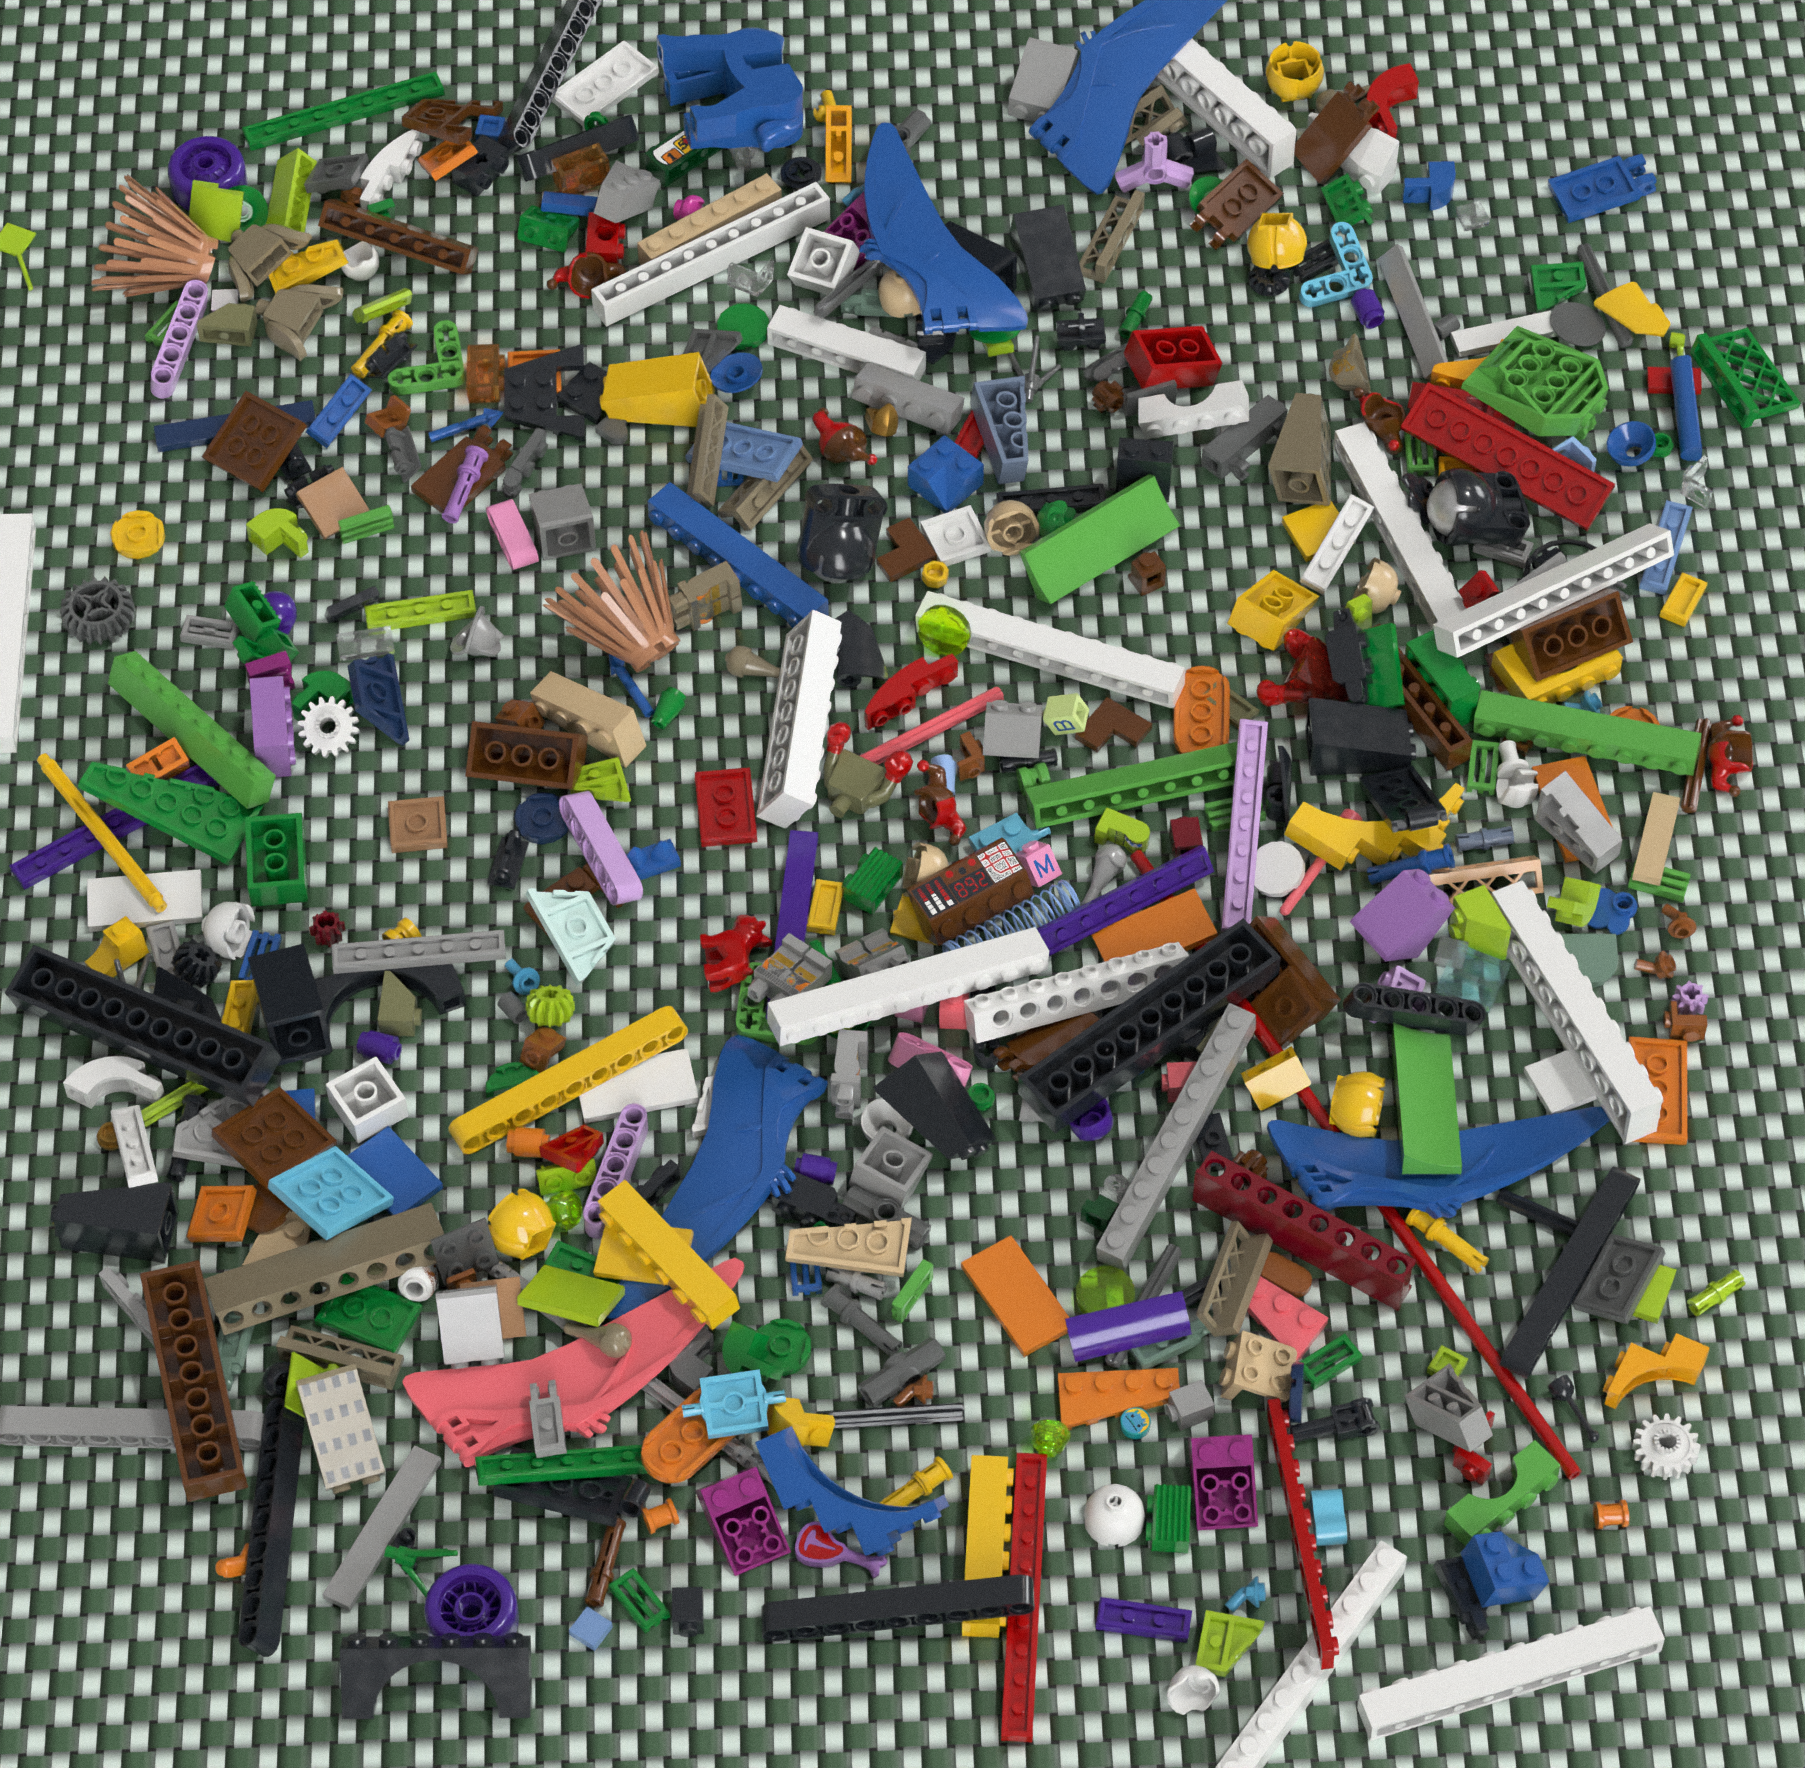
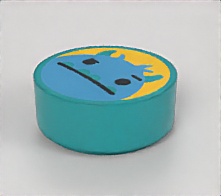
(1135, 1423)

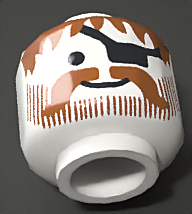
(418, 1282)

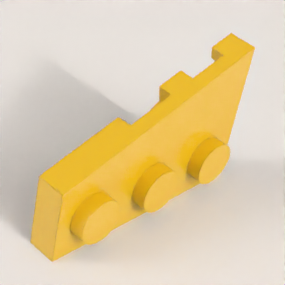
(308, 265)

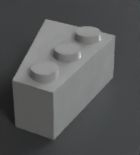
(626, 193)
(1577, 823)
(1449, 1410)

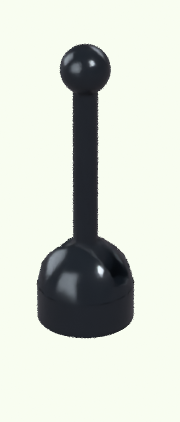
(1562, 1390)

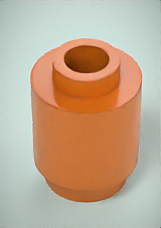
(526, 1141)

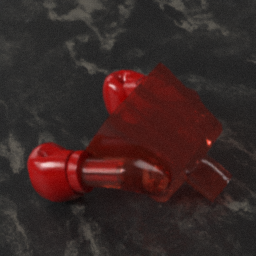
(1308, 677)

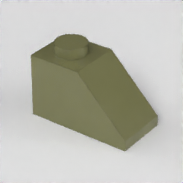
(229, 325)
(397, 1008)

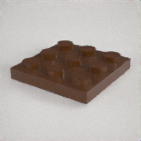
(254, 441)
(272, 1136)

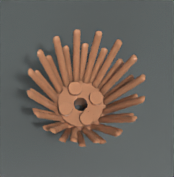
(184, 245)
(618, 623)

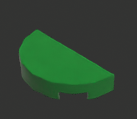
(507, 1077)

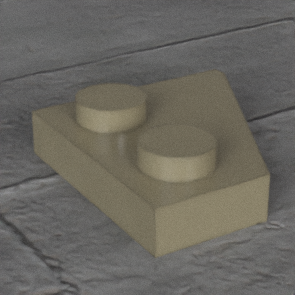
(1169, 124)

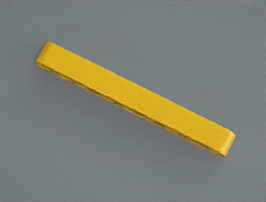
(568, 1079)

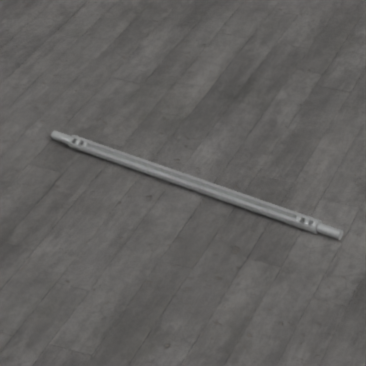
(654, 1388)

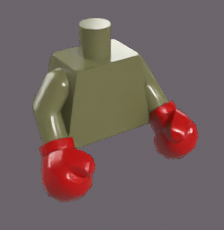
(855, 781)

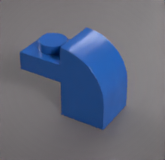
(1435, 189)

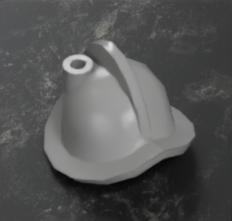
(477, 637)

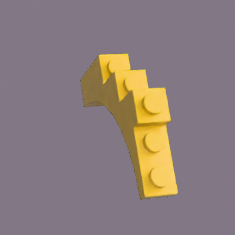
(1342, 839)

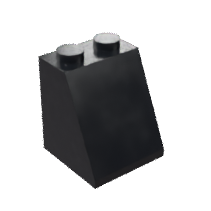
(1144, 457)

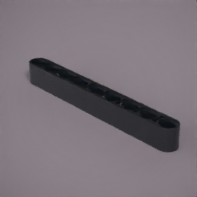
(547, 74)
(1569, 1272)
(271, 1529)
(897, 1608)

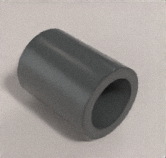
(1446, 325)
(512, 1007)

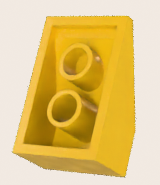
(1271, 609)

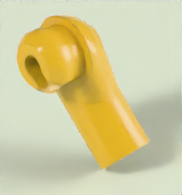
(827, 99)

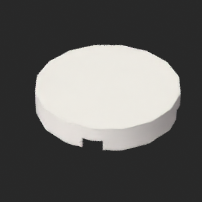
(1278, 869)

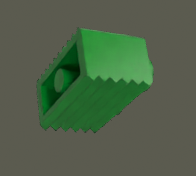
(251, 611)
(872, 880)
(1170, 1518)

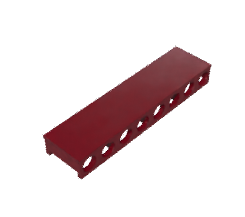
(1300, 1234)

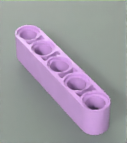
(178, 349)
(600, 848)
(616, 1158)

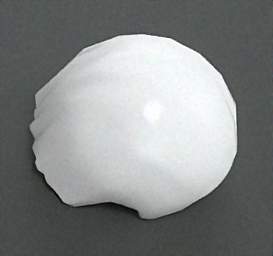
(362, 261)
(1192, 1689)

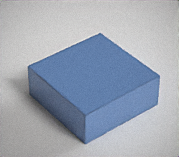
(590, 1628)

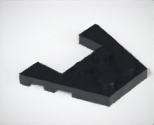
(532, 393)

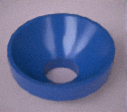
(1631, 435)

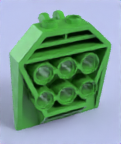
(1541, 385)

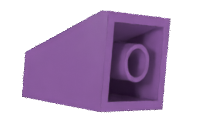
(1403, 916)

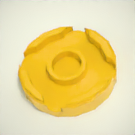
(137, 534)

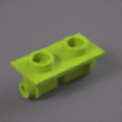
(558, 1179)

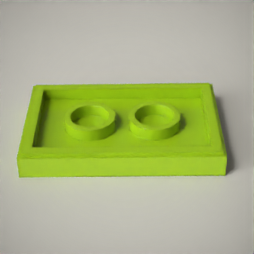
(571, 1295)

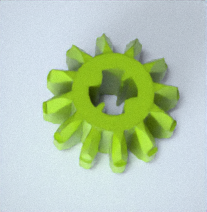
(550, 1005)

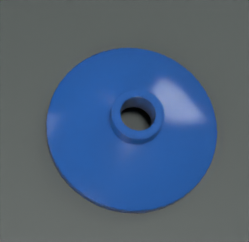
(736, 372)

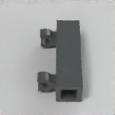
(1239, 441)

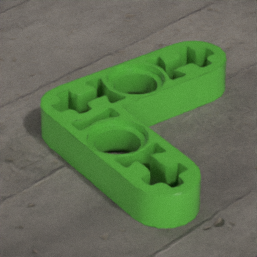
(444, 367)
(760, 1029)

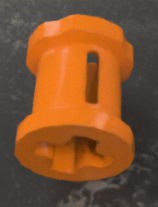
(1611, 1514)
(660, 1516)

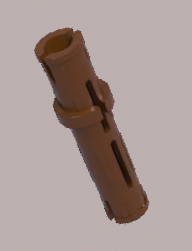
(602, 1573)

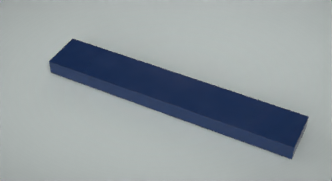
(203, 430)

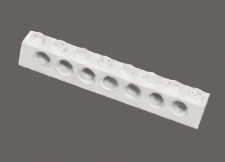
(1067, 993)

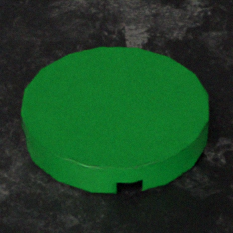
(748, 320)
(787, 1346)

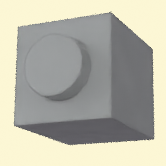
(1190, 1405)

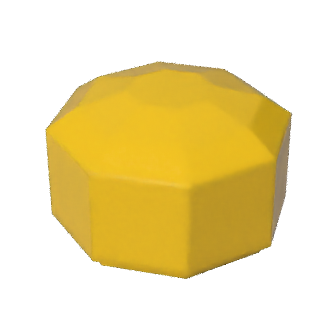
(935, 574)

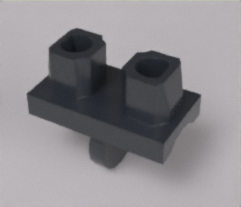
(1080, 332)

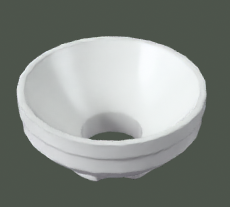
(880, 1113)

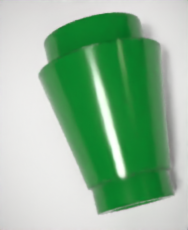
(668, 706)

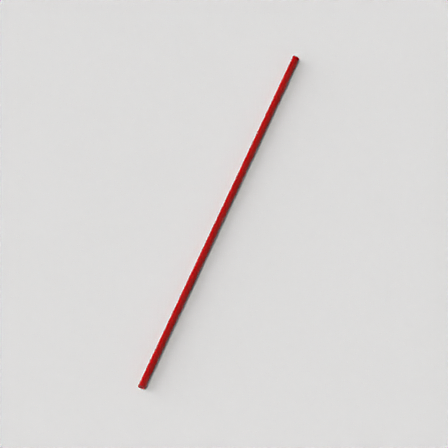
(1418, 1253)

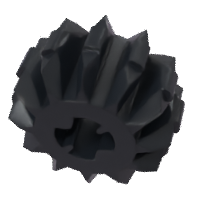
(196, 963)

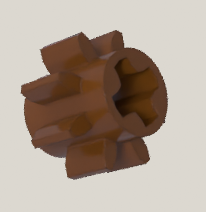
(1108, 396)
(1252, 1161)

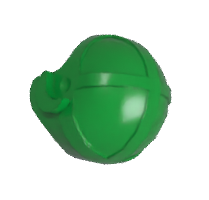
(1054, 516)

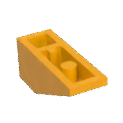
(838, 143)

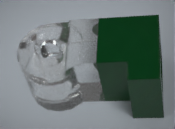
(1099, 1213)

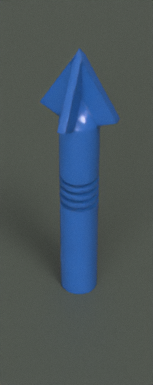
(488, 417)
(617, 667)

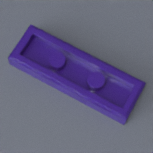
(1143, 1619)

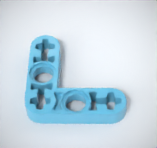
(1345, 277)

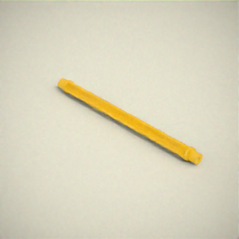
(102, 833)

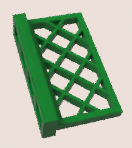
(1727, 381)

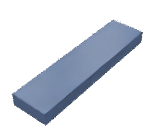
(1676, 519)

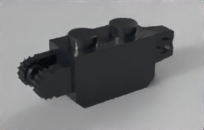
(1349, 656)
(810, 1203)

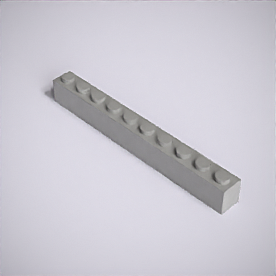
(1176, 1137)

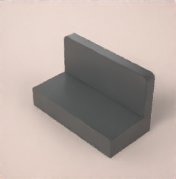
(1131, 396)

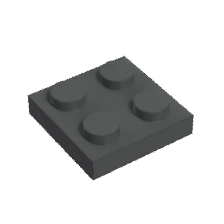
(336, 173)

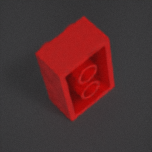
(1173, 354)

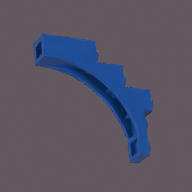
(804, 1484)

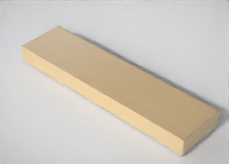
(1656, 838)

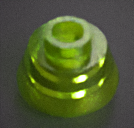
(565, 1209)
(1050, 1437)

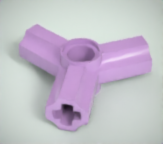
(1154, 167)

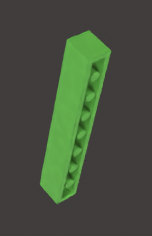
(194, 730)
(1587, 733)
(1132, 785)

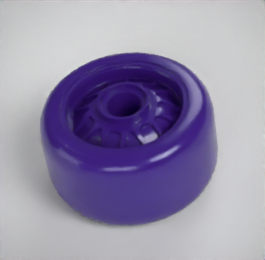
(205, 160)
(468, 1592)

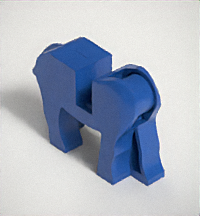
(747, 66)

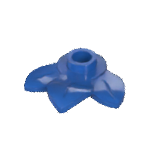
(1610, 914)

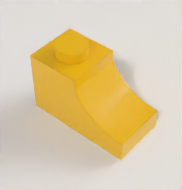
(121, 942)

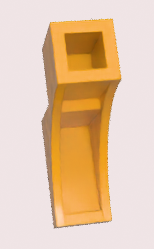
(1678, 1361)

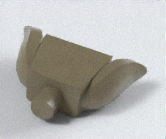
(259, 253)
(295, 313)

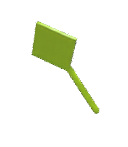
(14, 242)

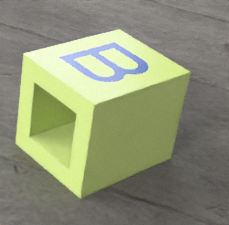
(1066, 714)

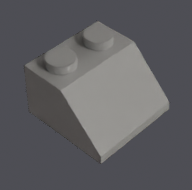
(1012, 729)
(890, 1167)

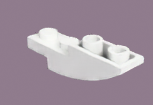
(389, 166)

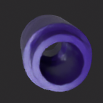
(1368, 308)
(379, 1045)
(817, 1168)

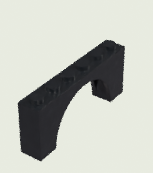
(434, 982)
(497, 1660)

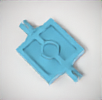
(1010, 829)
(734, 1404)

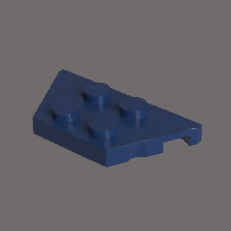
(379, 695)

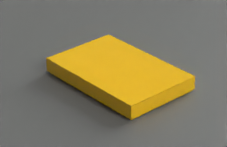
(621, 1263)

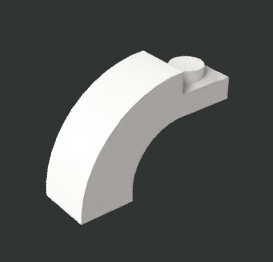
(112, 1075)

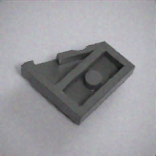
(712, 345)

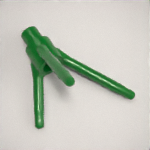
(407, 1558)

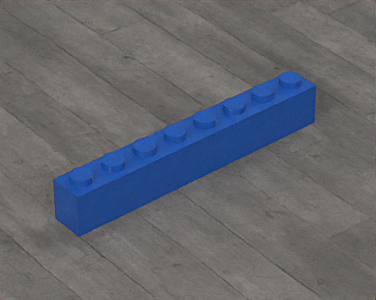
(718, 543)

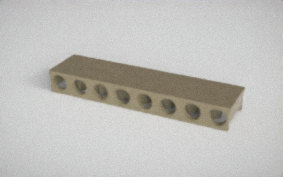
(324, 1263)

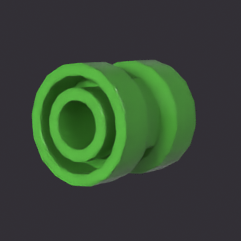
(1033, 776)

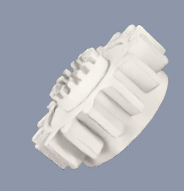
(333, 741)
(1666, 1461)

